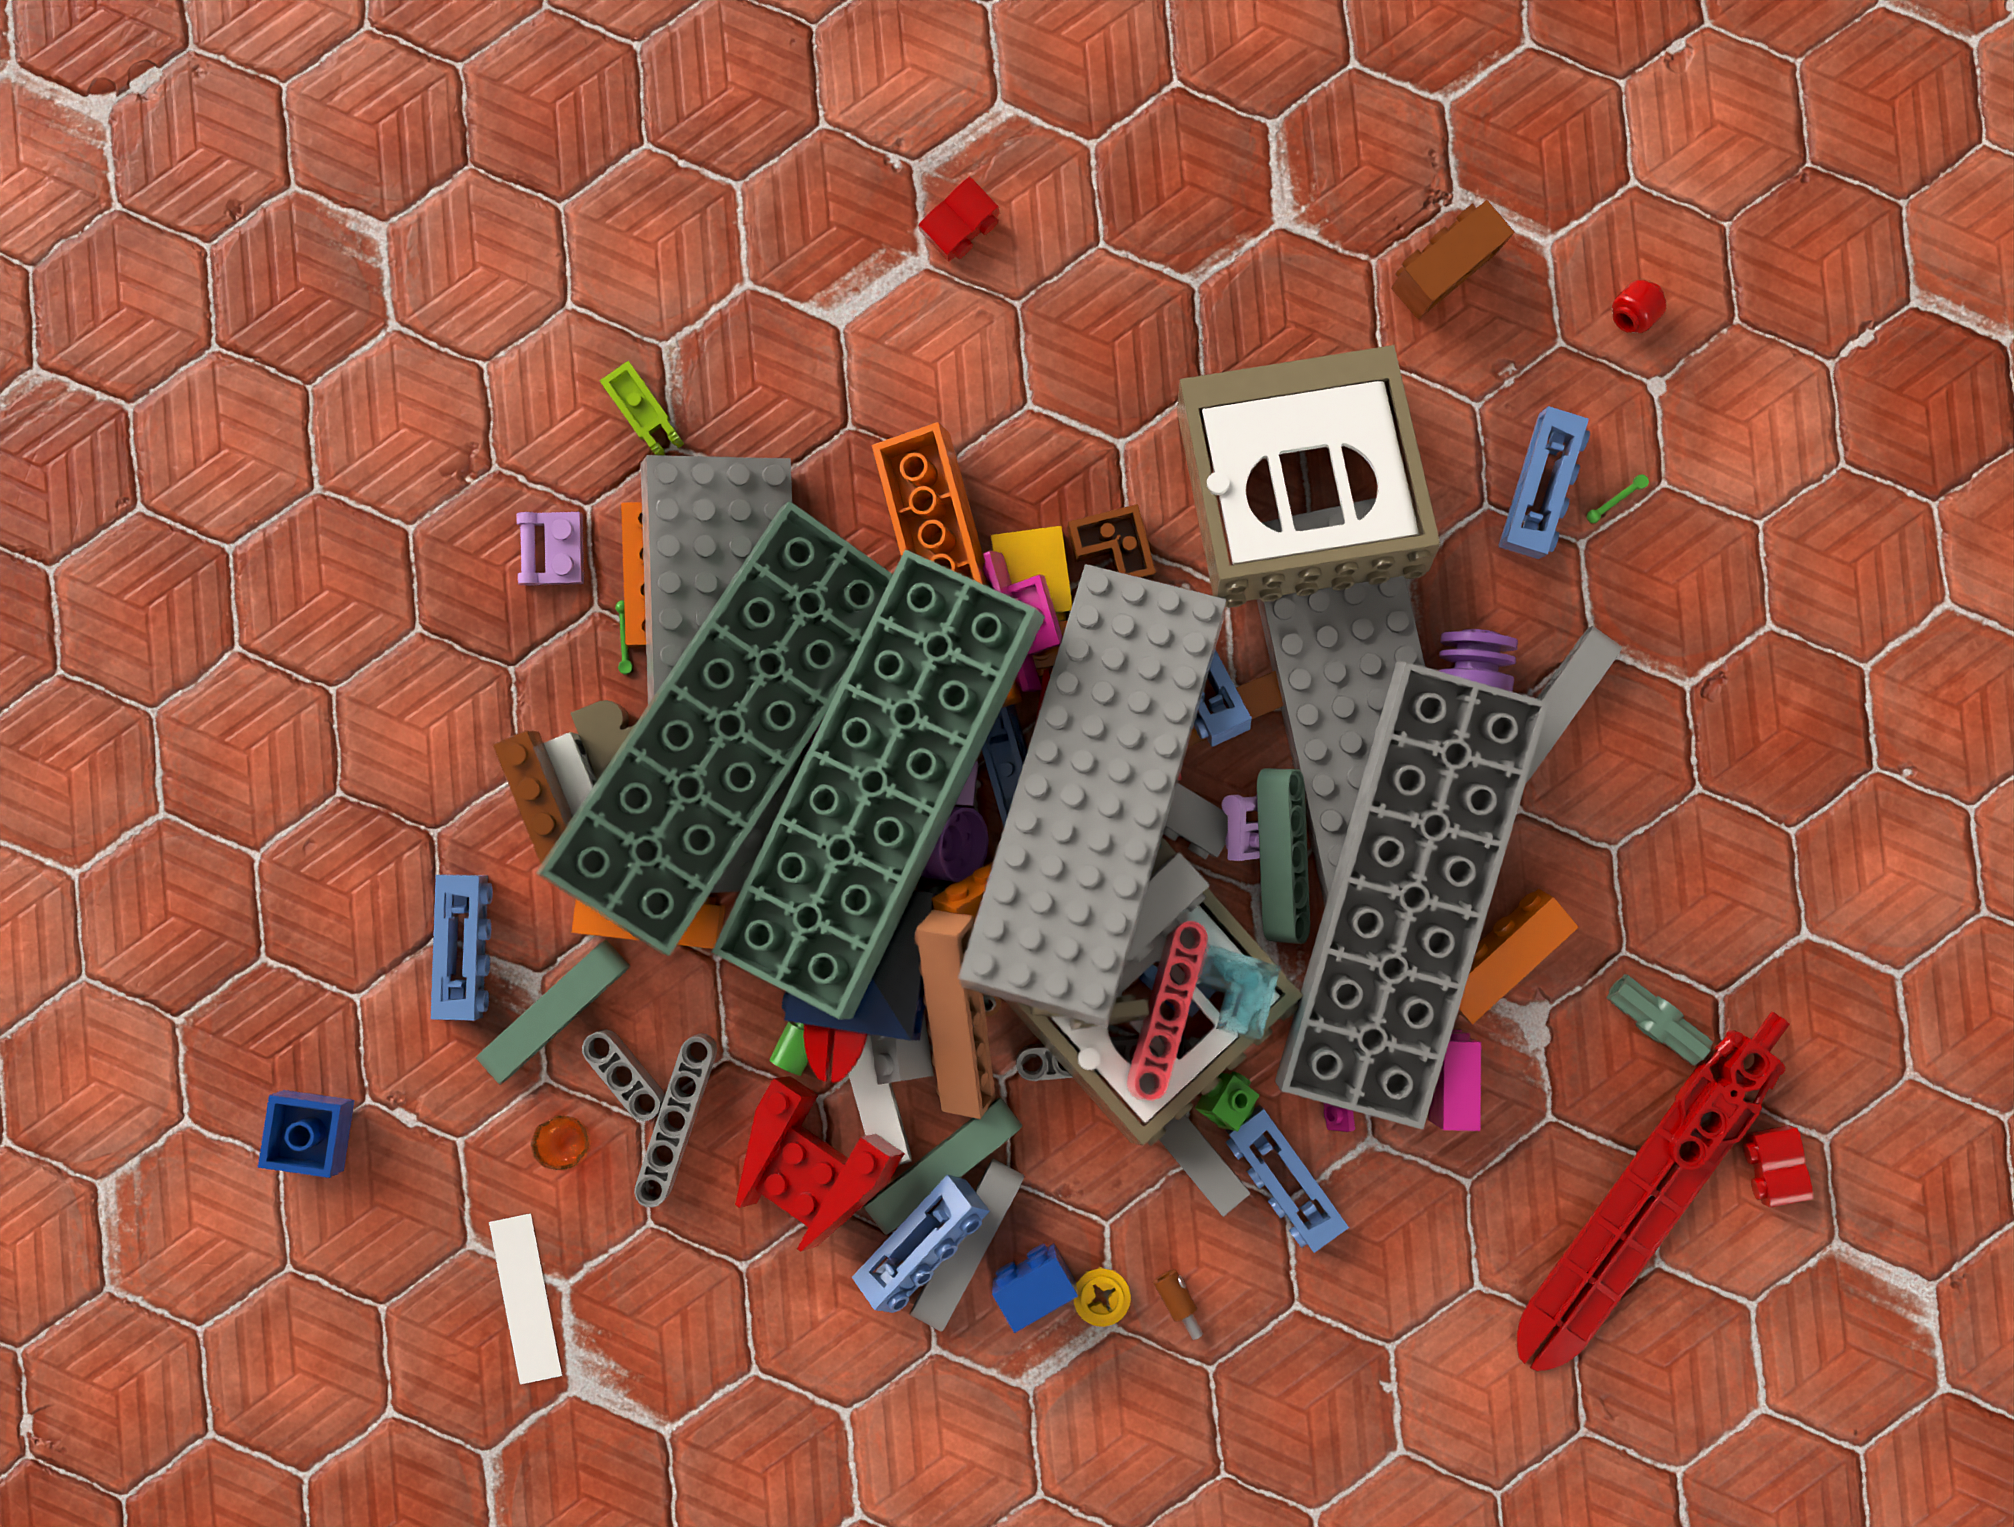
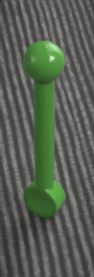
(1639, 482)
(625, 665)

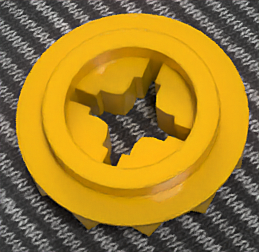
(1097, 1313)

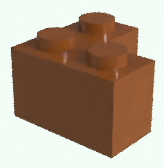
(1117, 534)

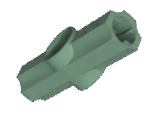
(1659, 1020)

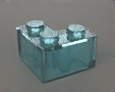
(1247, 986)

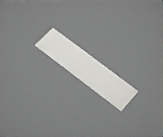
(525, 1299)

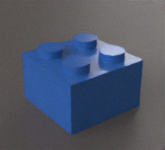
(306, 1133)
(1033, 1286)

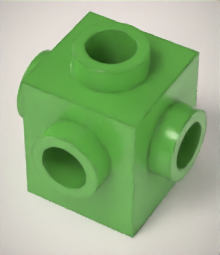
(1229, 1101)

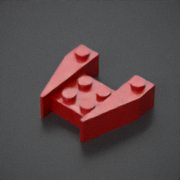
(804, 1171)

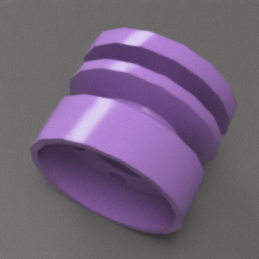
(1479, 656)
(959, 848)

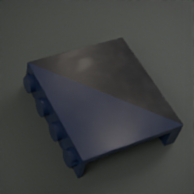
(895, 994)

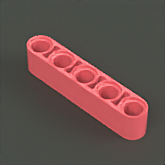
(1154, 1024)

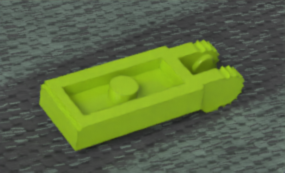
(639, 406)

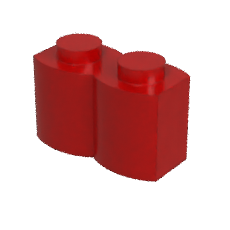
(960, 219)
(1778, 1166)

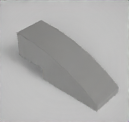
(1203, 1165)

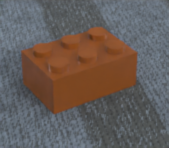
(1451, 257)

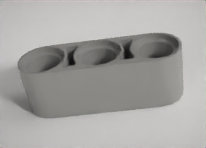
(607, 1066)

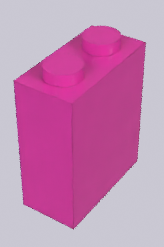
(1458, 1088)

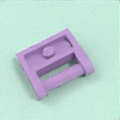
(562, 548)
(1242, 836)

